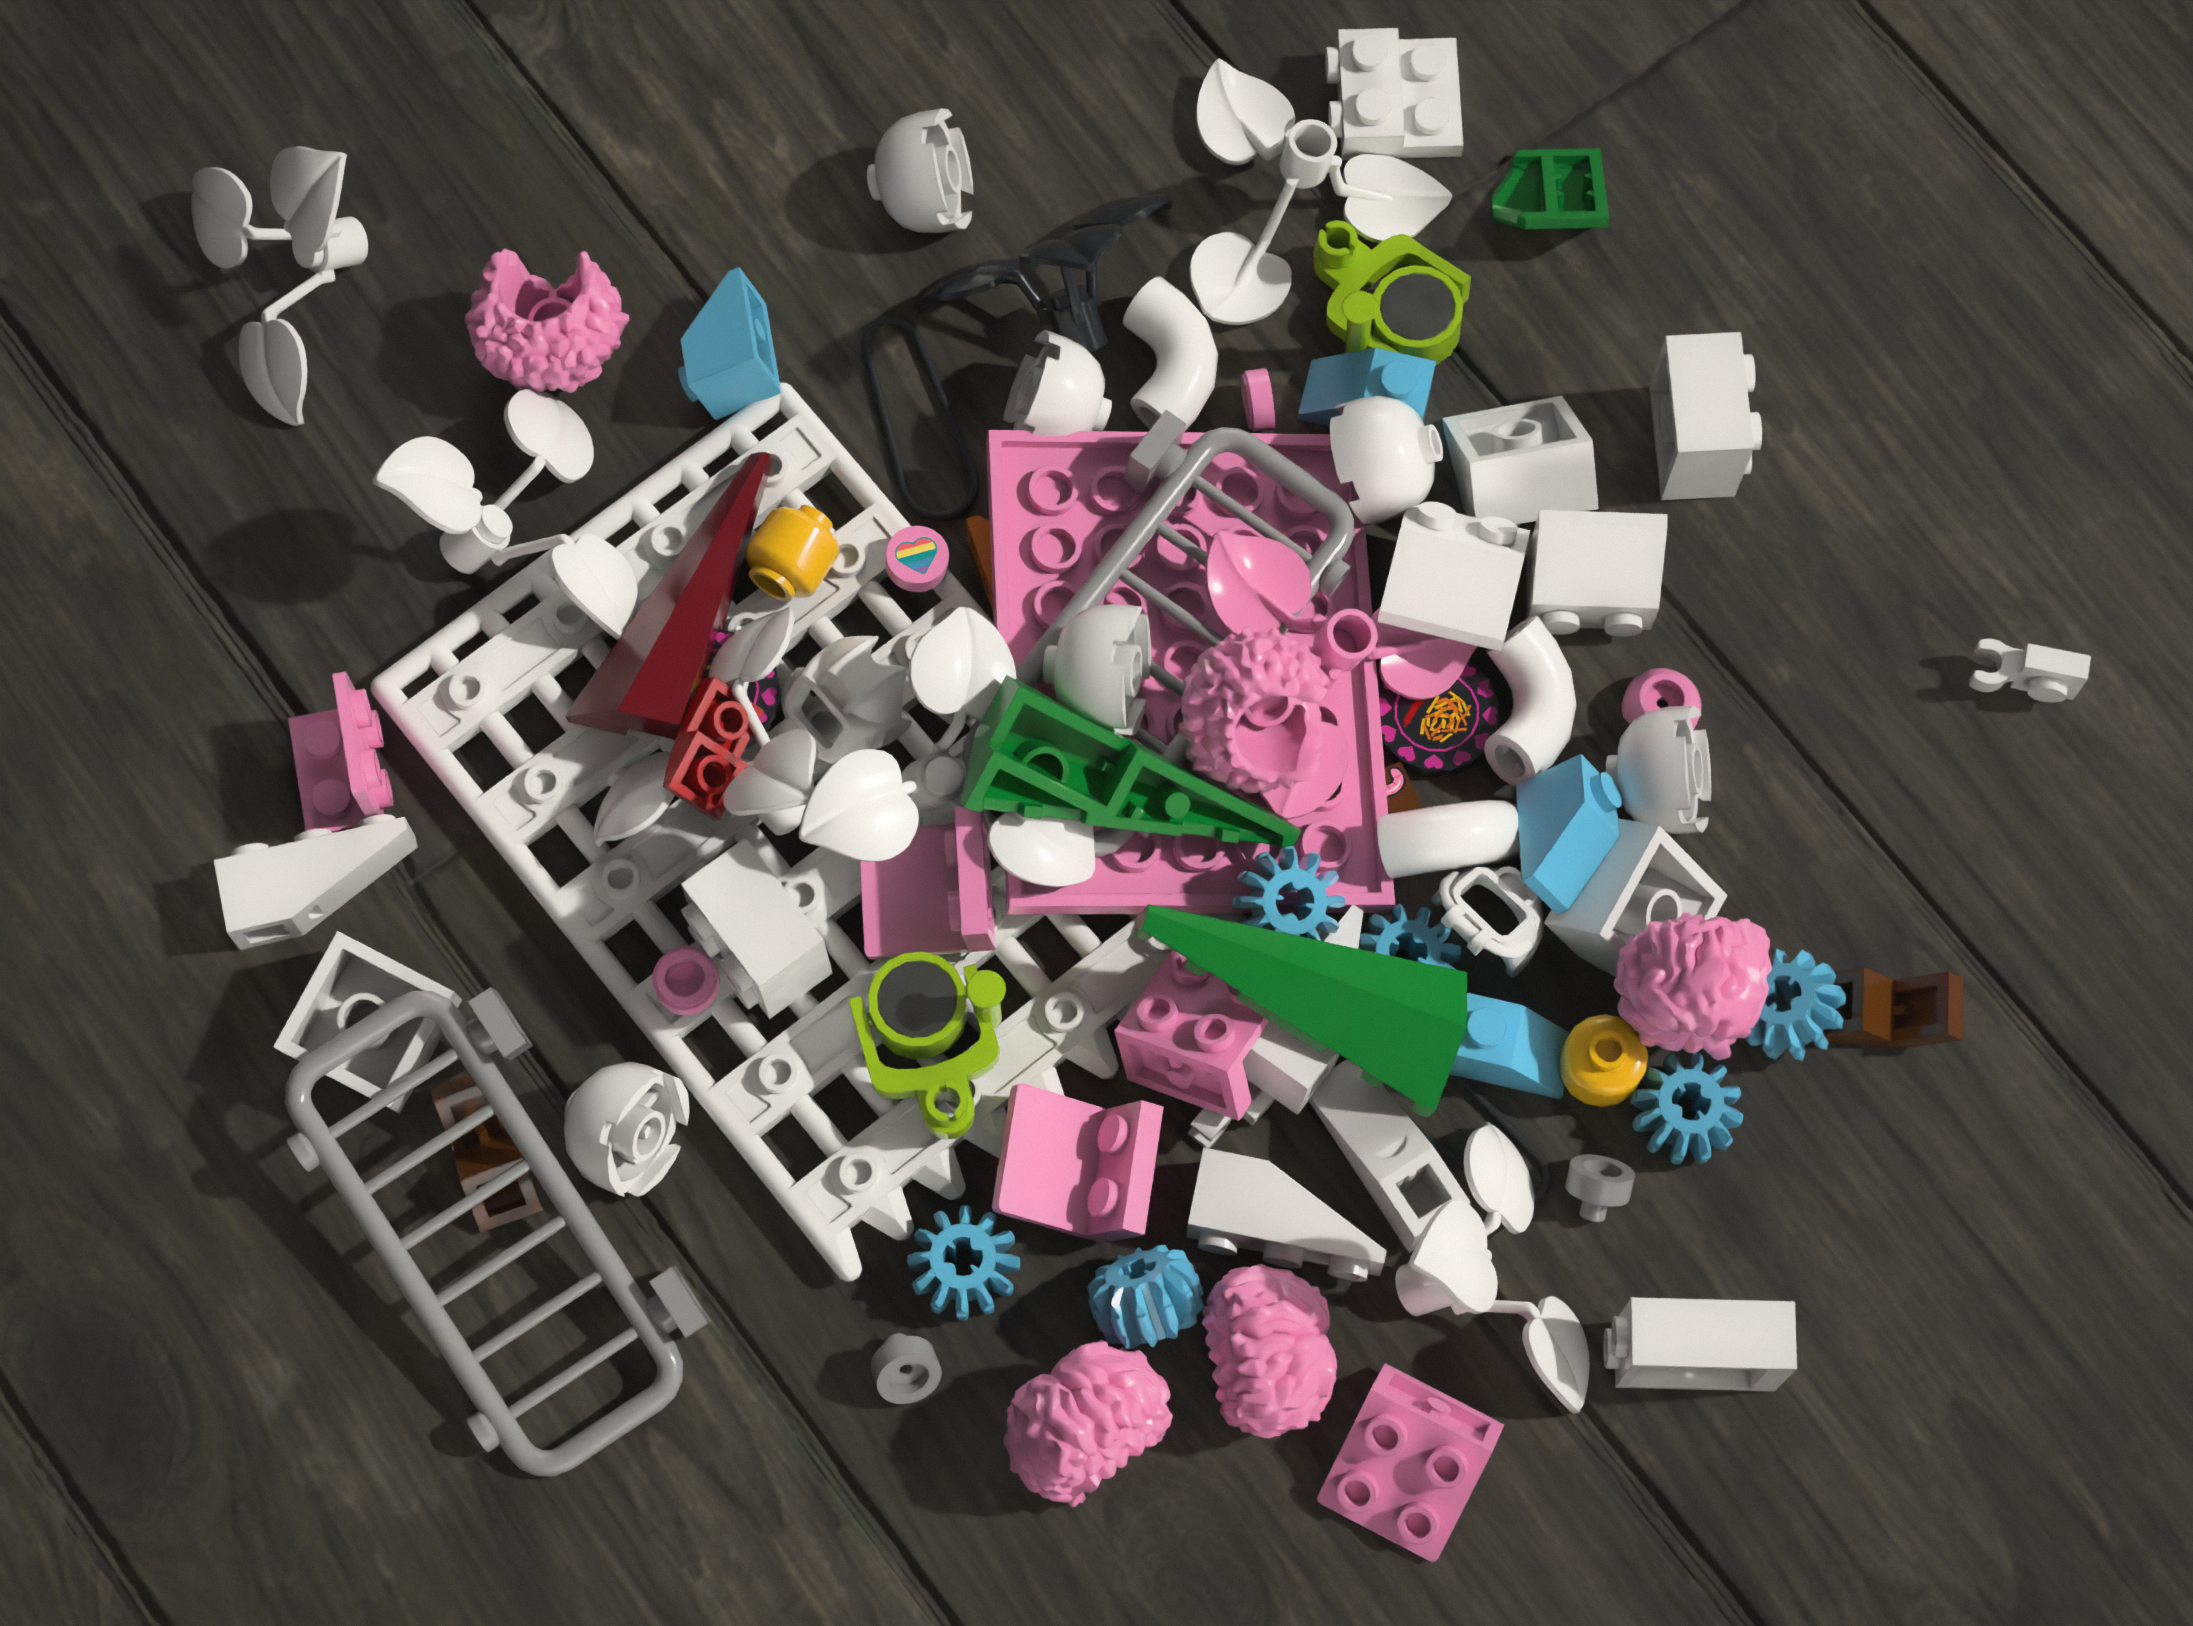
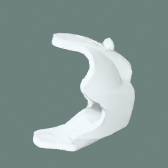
(857, 692)
(1506, 883)

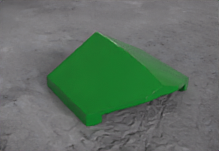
(1553, 190)

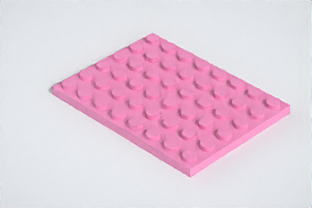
(1051, 522)

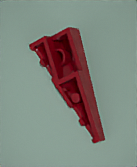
(668, 644)

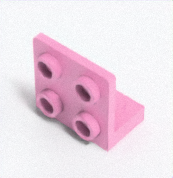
(339, 761)
(932, 893)
(1190, 1039)
(1077, 1164)
(1410, 1463)

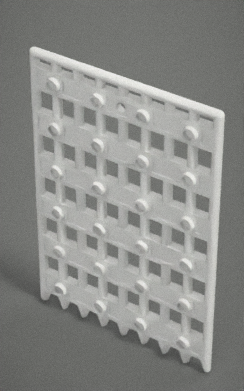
(624, 883)

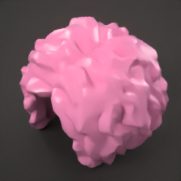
(540, 333)
(1254, 712)
(1694, 982)
(1269, 1350)
(1085, 1420)

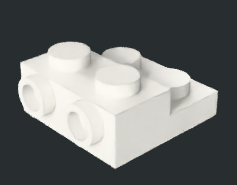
(1394, 94)

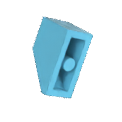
(730, 350)
(1364, 375)
(1565, 829)
(1510, 1047)

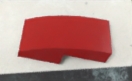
(709, 748)

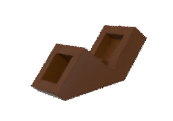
(1899, 1011)
(484, 1155)

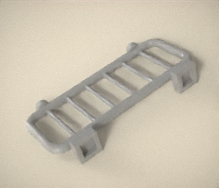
(1162, 457)
(650, 1319)

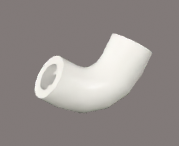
(1183, 353)
(1541, 703)
(1448, 837)

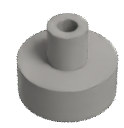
(1599, 1184)
(905, 1369)

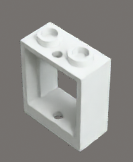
(1702, 1344)

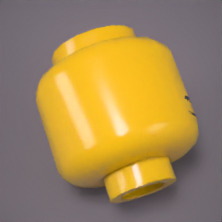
(792, 552)
(1602, 1060)

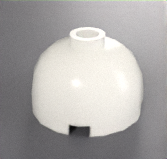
(922, 173)
(1058, 390)
(1385, 455)
(1102, 665)
(1664, 769)
(623, 1125)

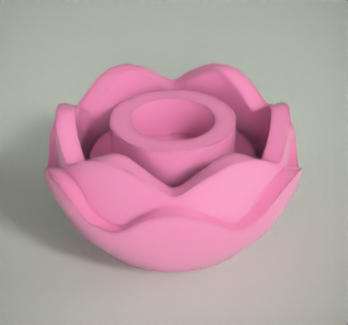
(1659, 685)

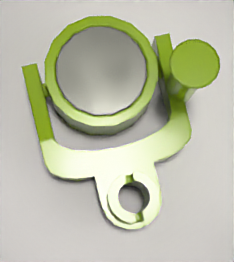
(1412, 308)
(920, 1013)

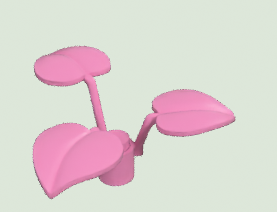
(1267, 583)

